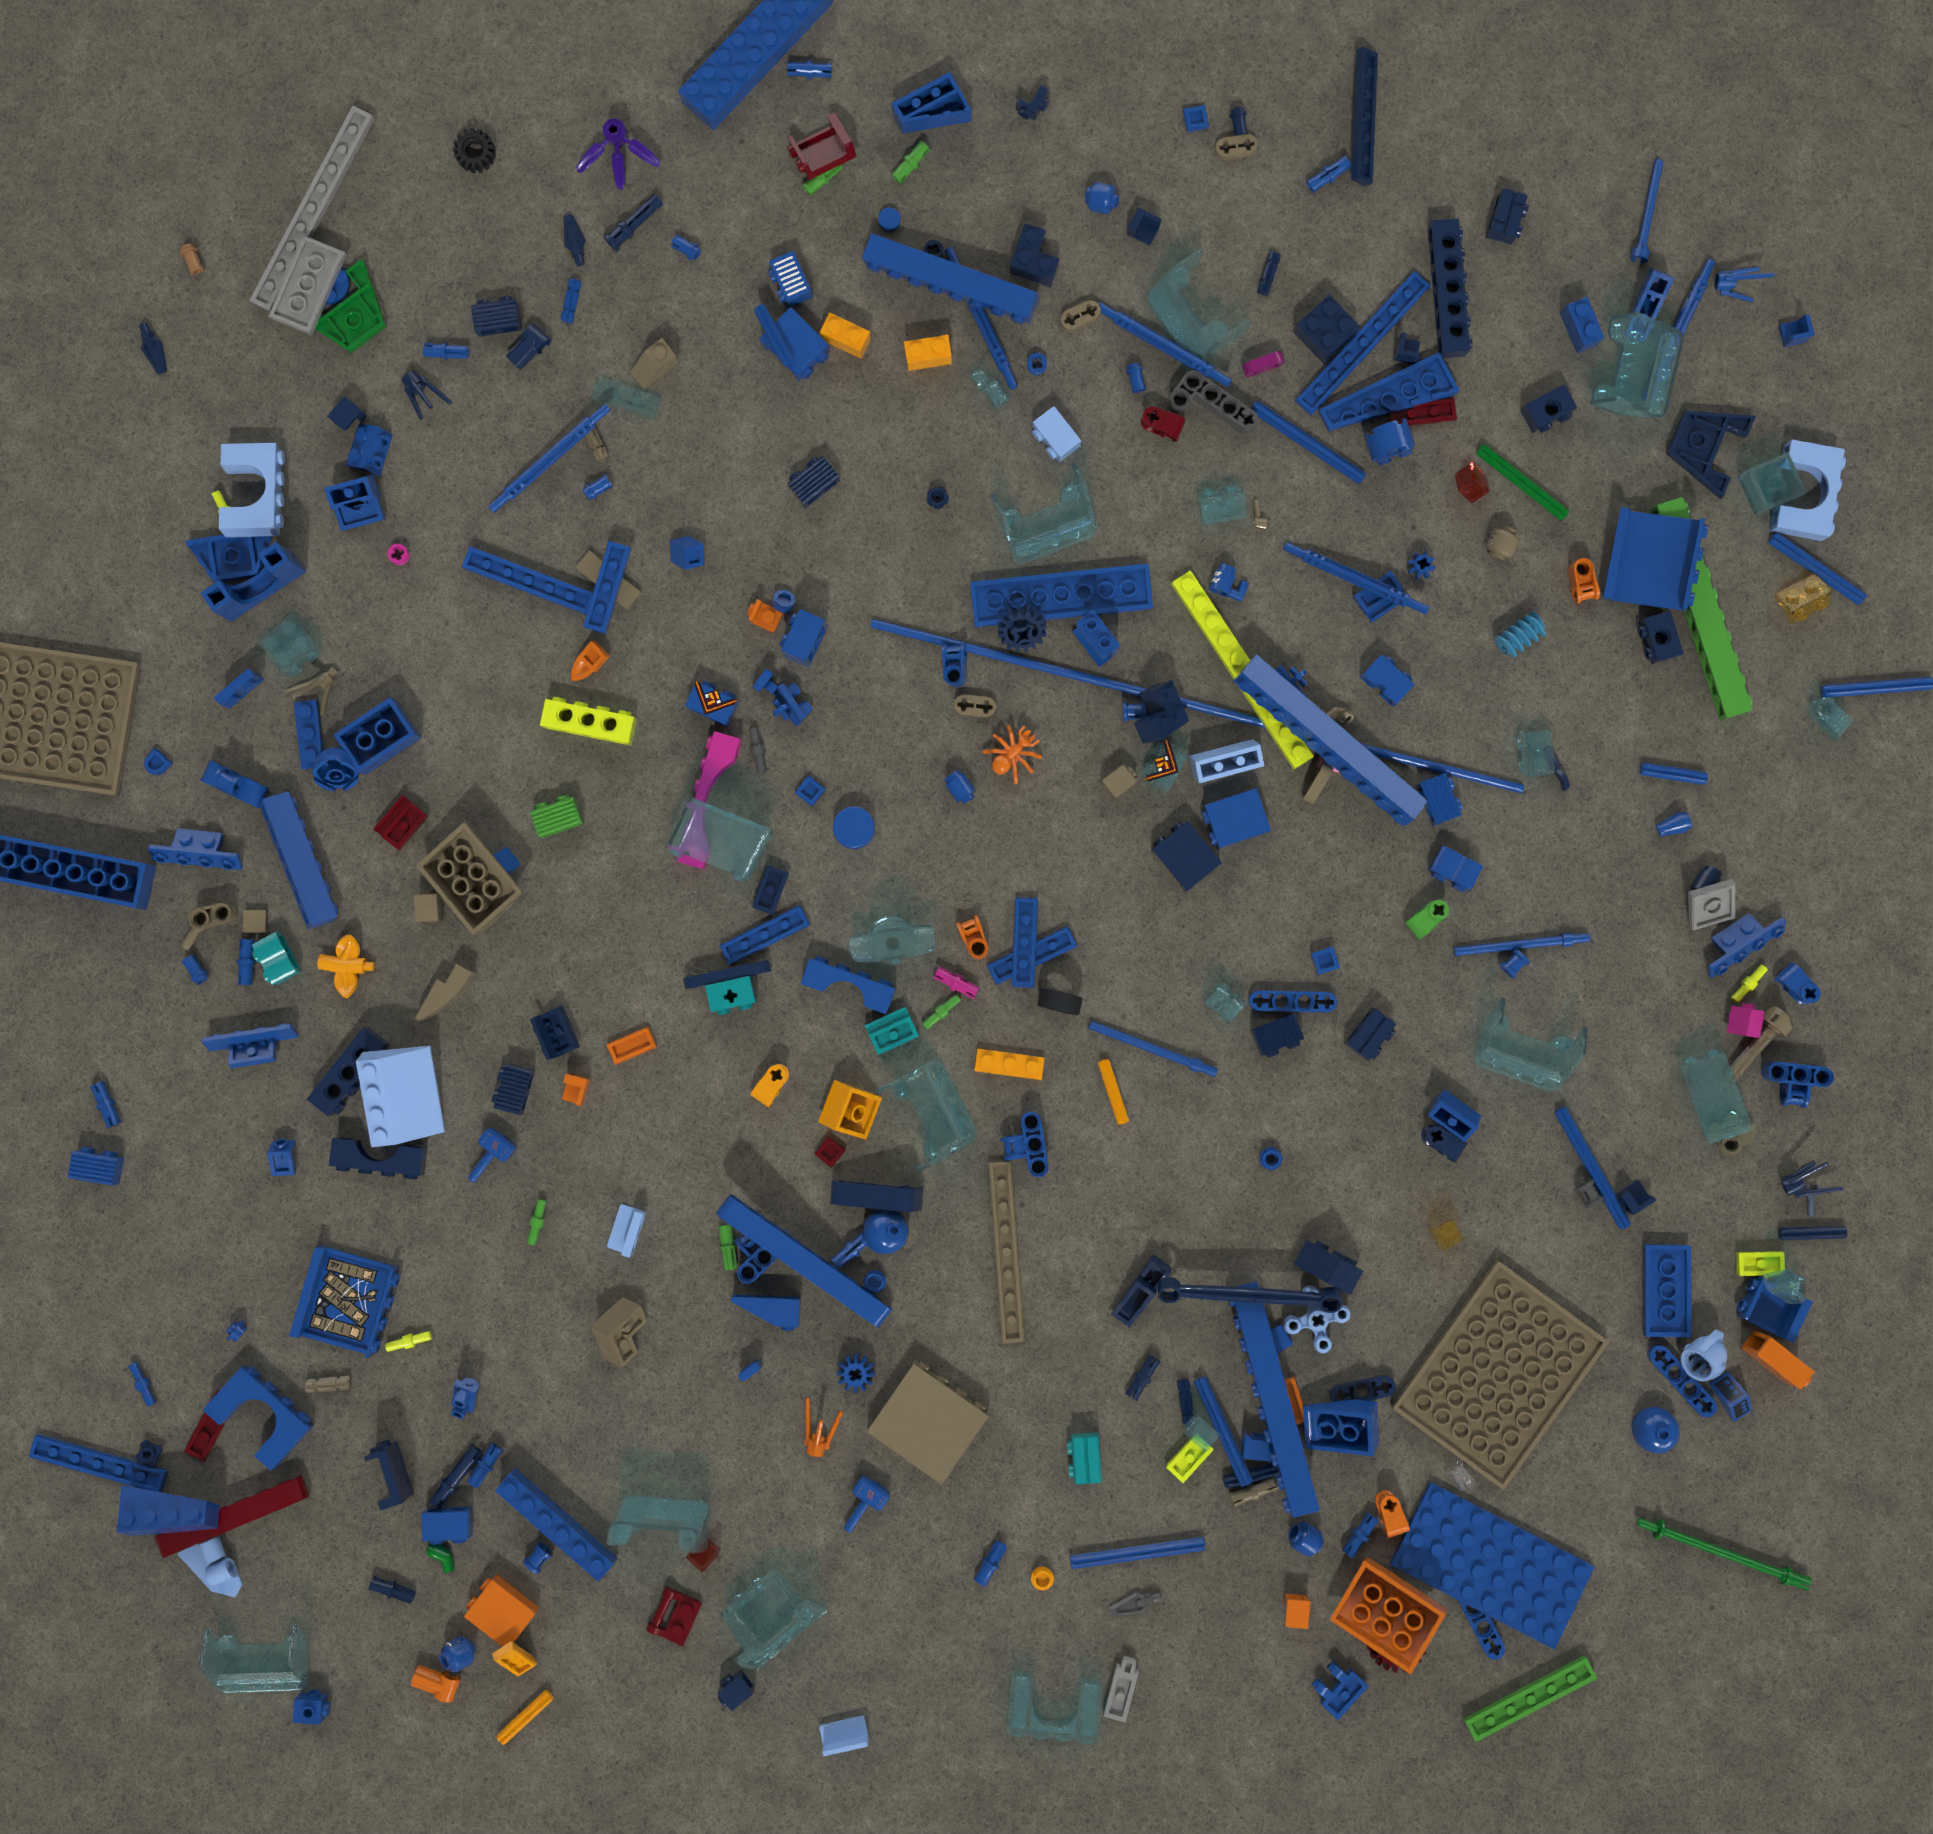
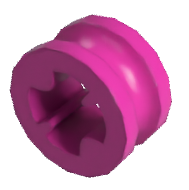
(392, 551)

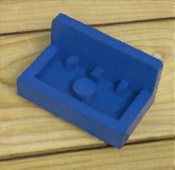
(369, 449)

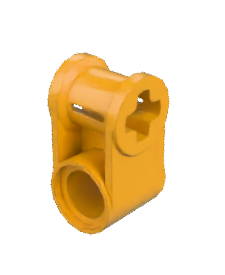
(768, 1087)

